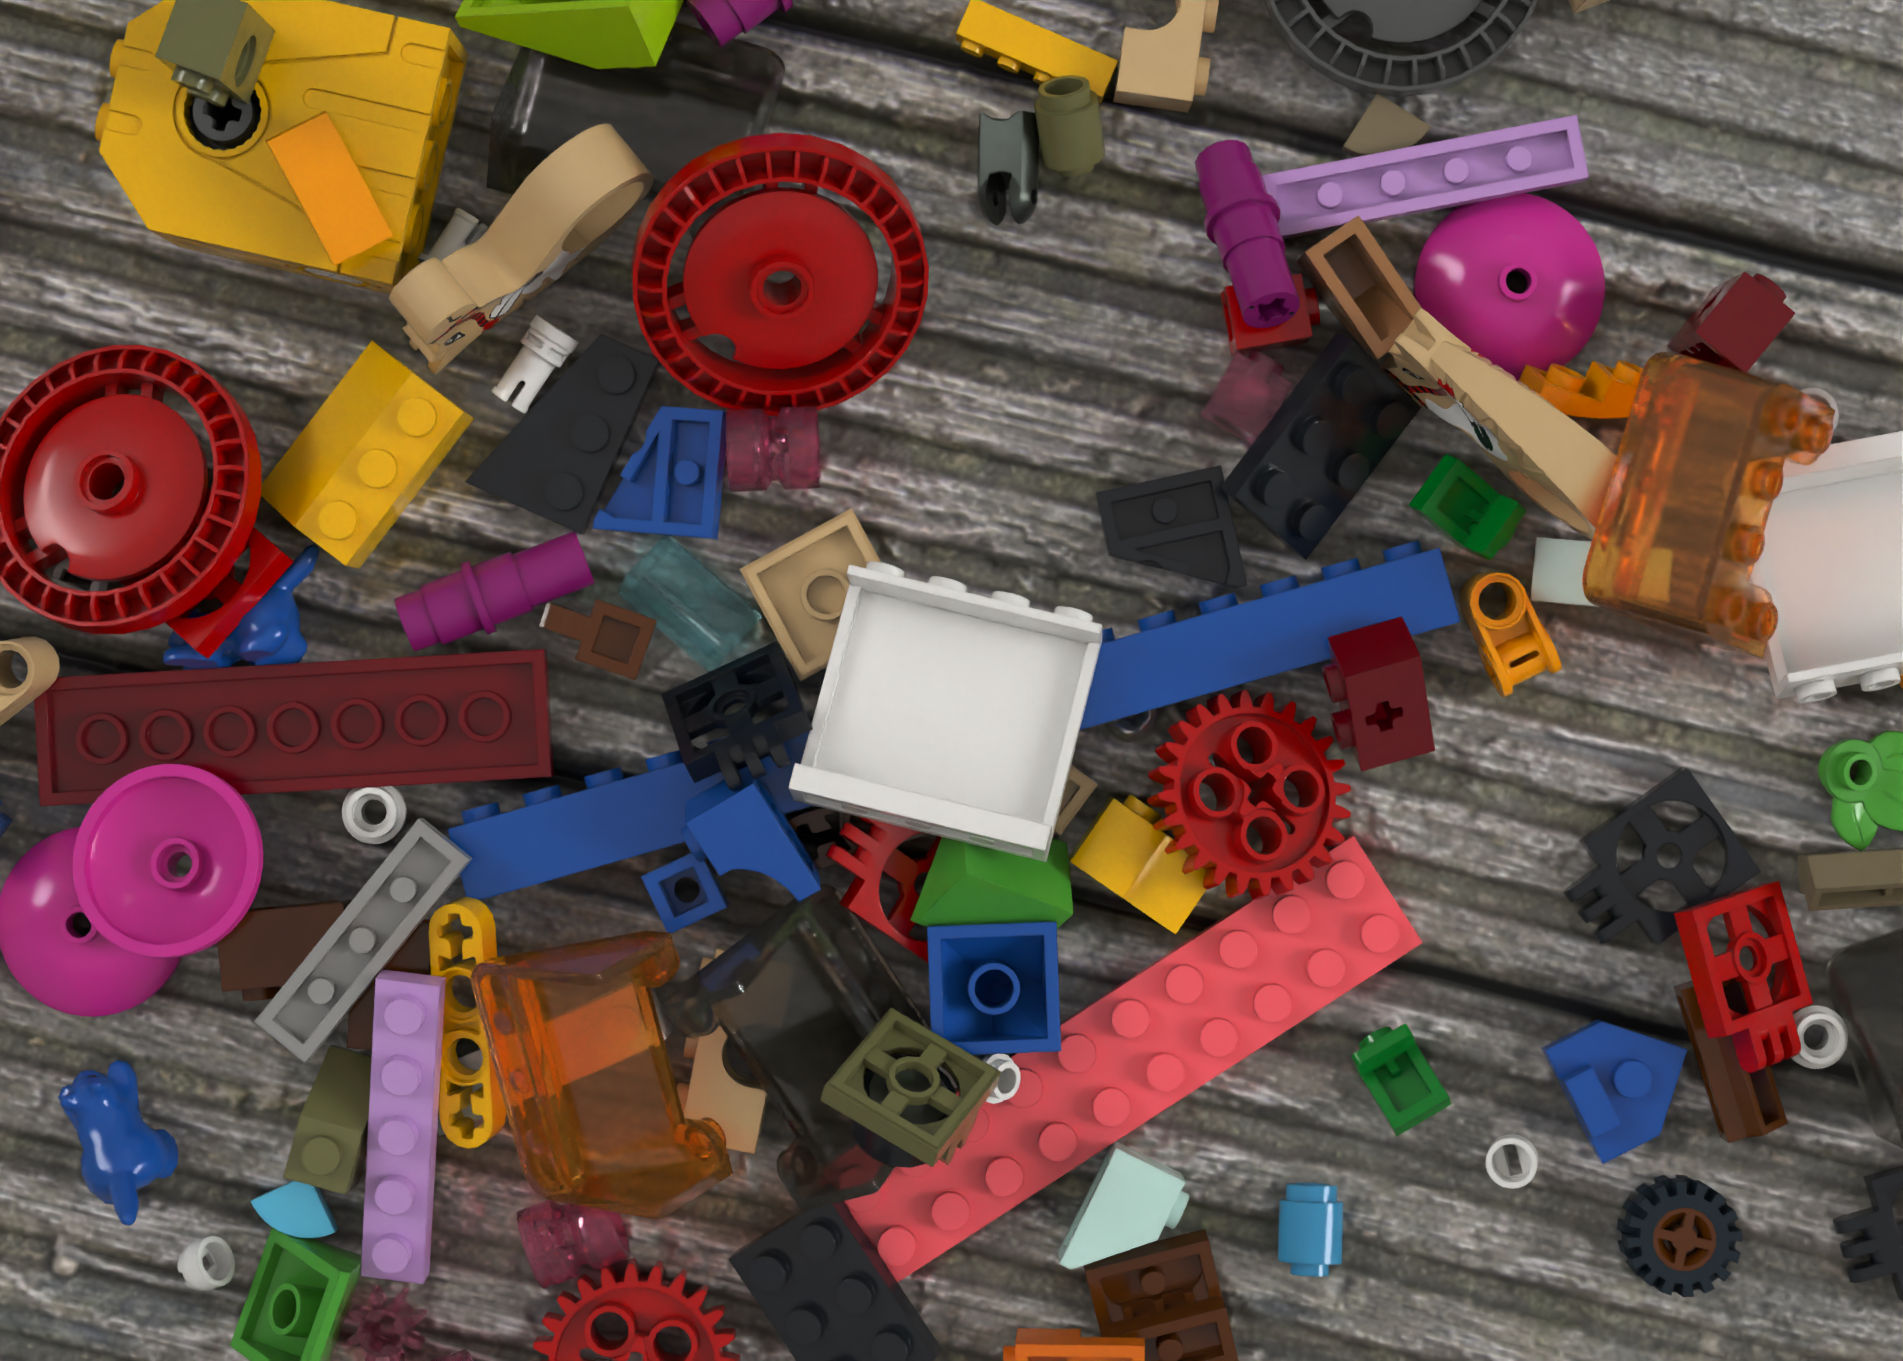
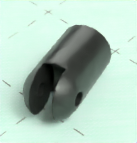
(1008, 162)

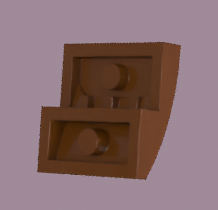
(1166, 1296)

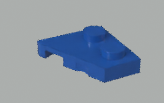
(673, 479)

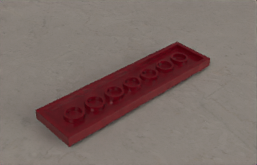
(302, 724)

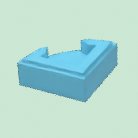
(296, 1210)

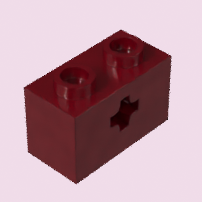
(1734, 322)
(1379, 693)

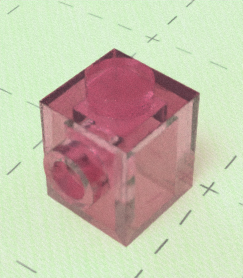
(1247, 395)

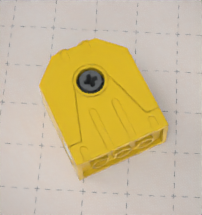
(211, 179)

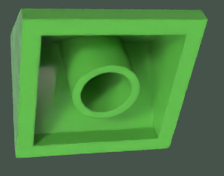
(994, 886)
(297, 1300)

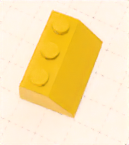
(364, 456)

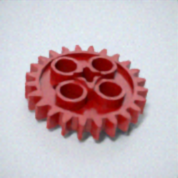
(1218, 836)
(647, 1307)

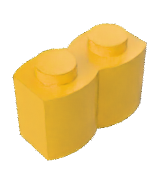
(1132, 862)

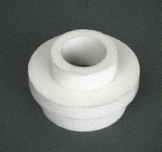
(360, 827)
(1834, 1036)

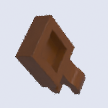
(609, 638)

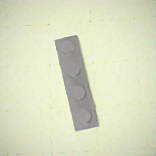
(363, 940)

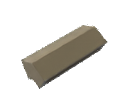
(1851, 878)

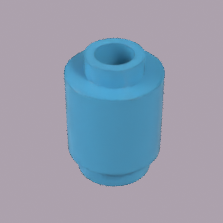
(1310, 1228)

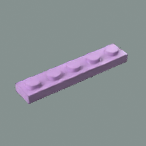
(1429, 176)
(402, 1125)

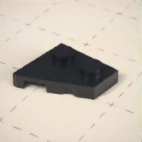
(1175, 526)

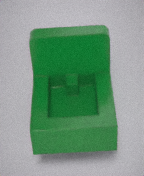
(1467, 508)
(1399, 1078)

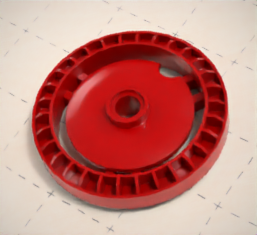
(792, 326)
(82, 435)

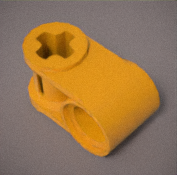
(1508, 635)

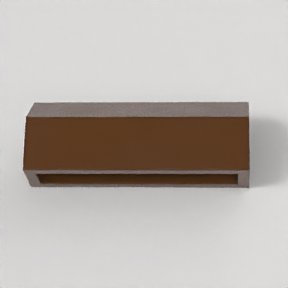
(1739, 1100)

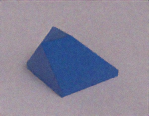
(995, 986)

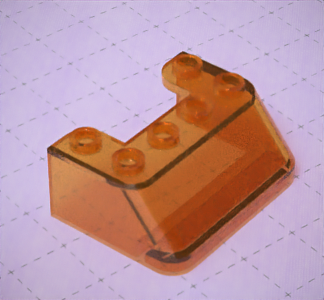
(1696, 498)

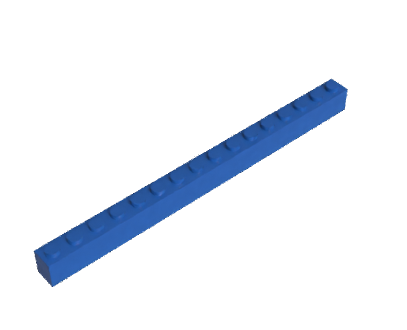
(1132, 675)

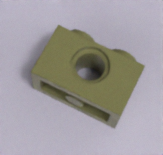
(215, 48)

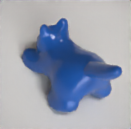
(264, 635)
(116, 1143)

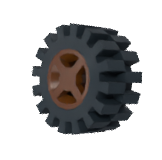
(1701, 1243)

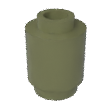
(1069, 125)

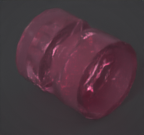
(750, 449)
(597, 1235)

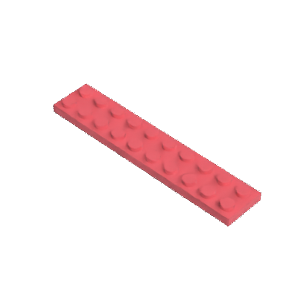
(1146, 1051)

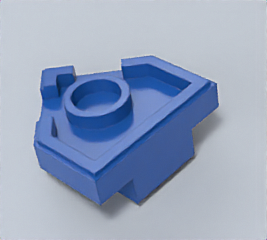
(1616, 1084)

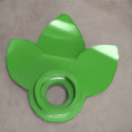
(1873, 795)

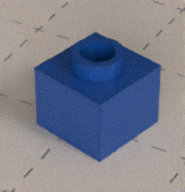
(673, 910)

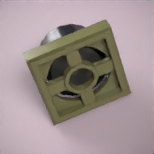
(904, 1105)

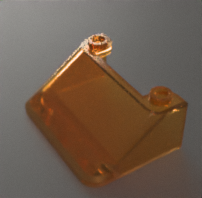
(593, 1076)

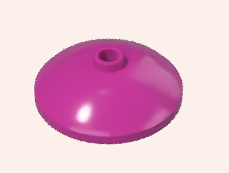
(1465, 287)
(131, 854)
(50, 957)

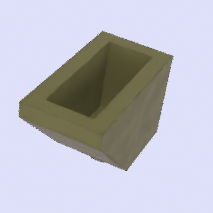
(334, 1124)

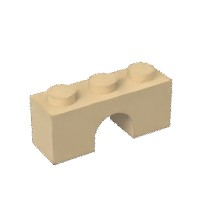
(1164, 64)
(720, 1091)

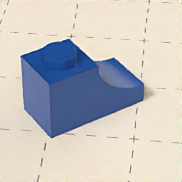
(749, 833)

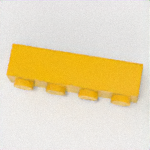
(1031, 48)

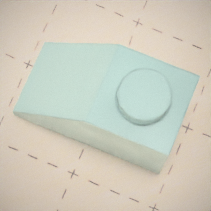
(1123, 1207)

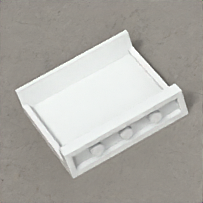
(1837, 571)
(949, 711)

